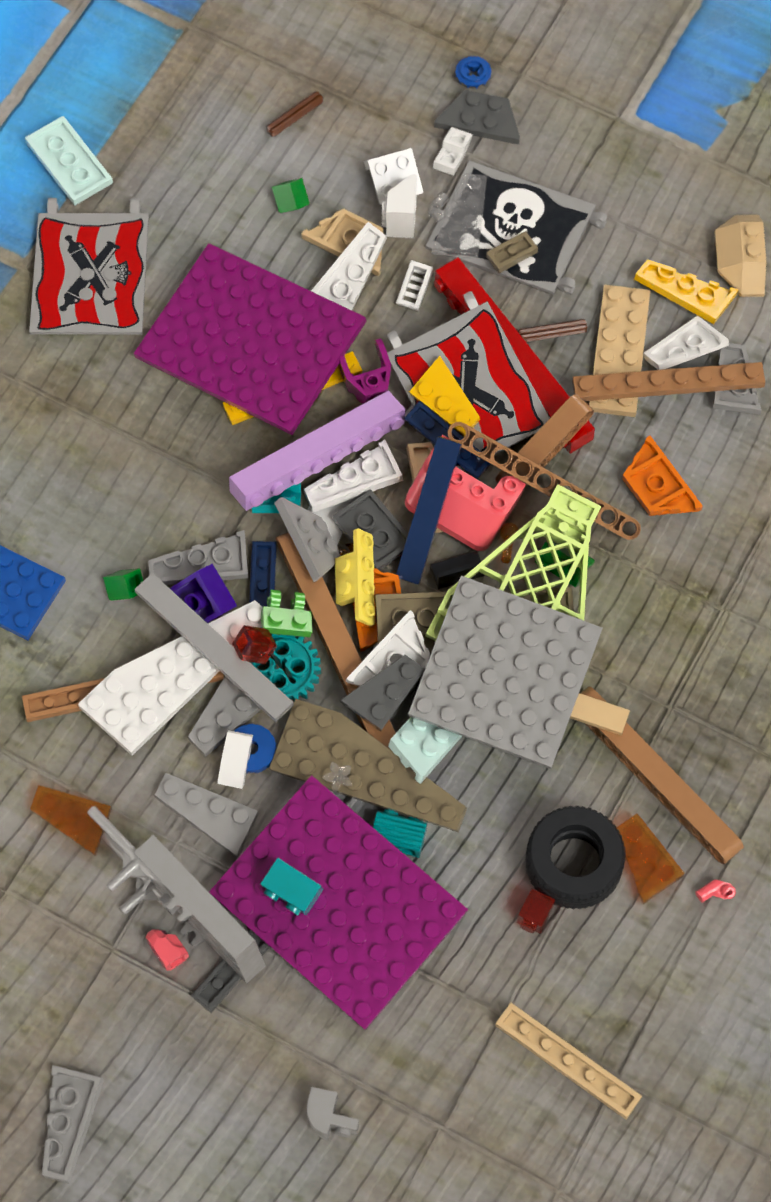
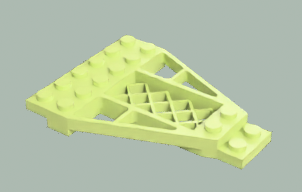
(564, 521)

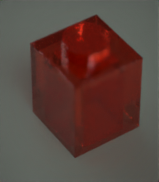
(254, 644)
(535, 912)

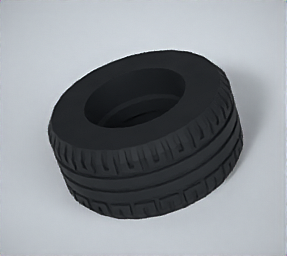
(583, 825)

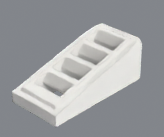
(421, 269)

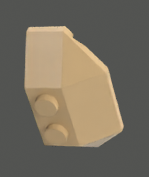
(742, 254)

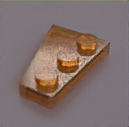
(70, 816)
(648, 859)

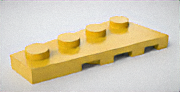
(697, 296)

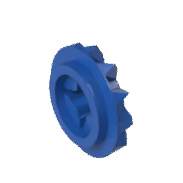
(473, 64)

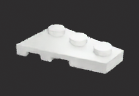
(685, 344)

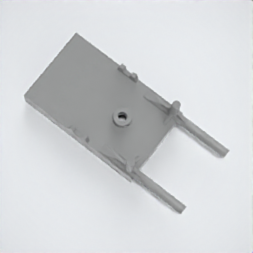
(169, 882)

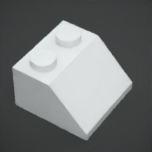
(400, 209)

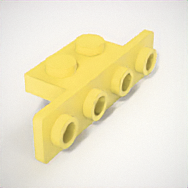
(356, 578)

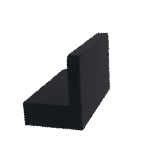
(449, 571)

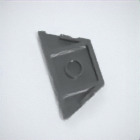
(480, 116)

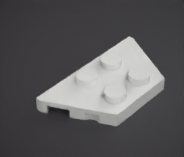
(400, 641)

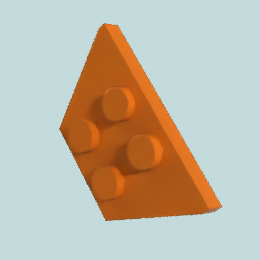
(658, 483)
(384, 584)

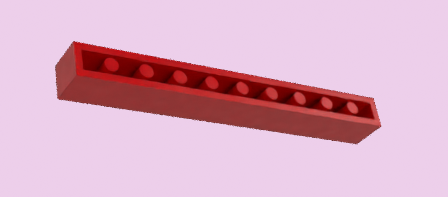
(455, 281)

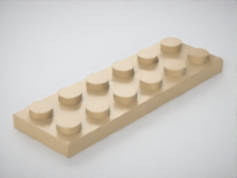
(620, 341)

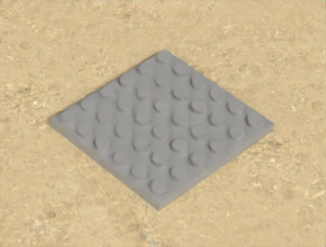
(505, 672)

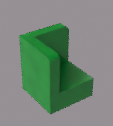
(290, 195)
(122, 583)

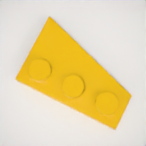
(444, 396)

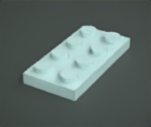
(69, 160)

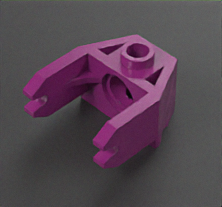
(368, 384)

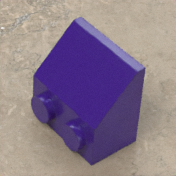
(205, 593)

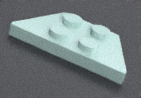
(422, 746)

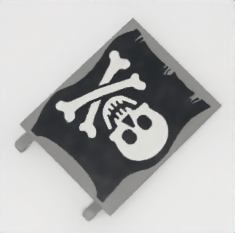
(548, 217)

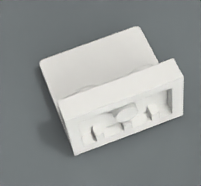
(391, 170)

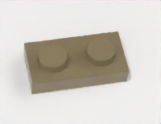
(512, 252)

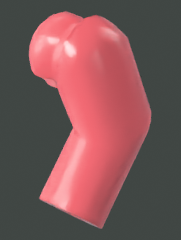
(716, 888)

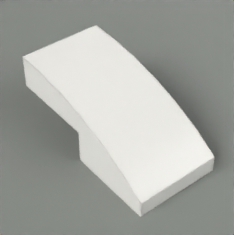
(452, 151)
(235, 759)

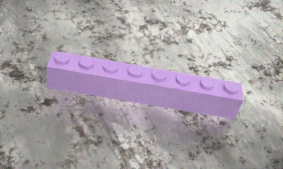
(316, 450)

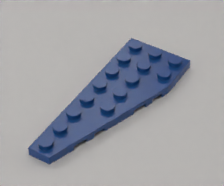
(25, 592)

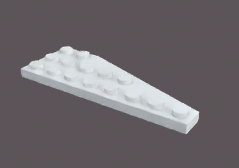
(154, 687)

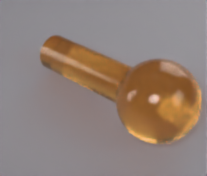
(506, 532)

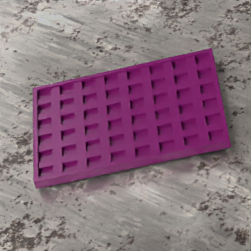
(250, 338)
(371, 919)

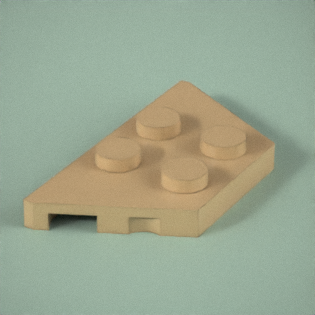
(338, 232)

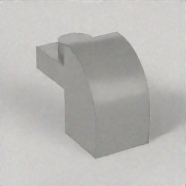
(321, 1115)

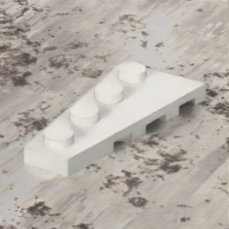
(351, 270)
(371, 471)

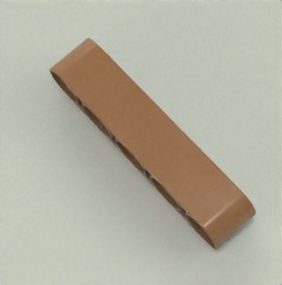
(553, 435)

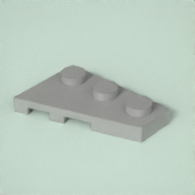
(225, 711)

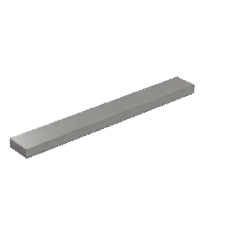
(214, 647)

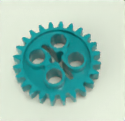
(298, 655)

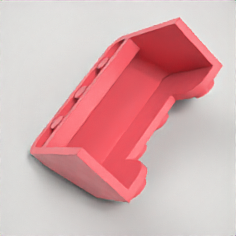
(471, 508)

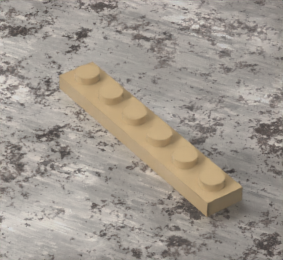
(568, 1061)

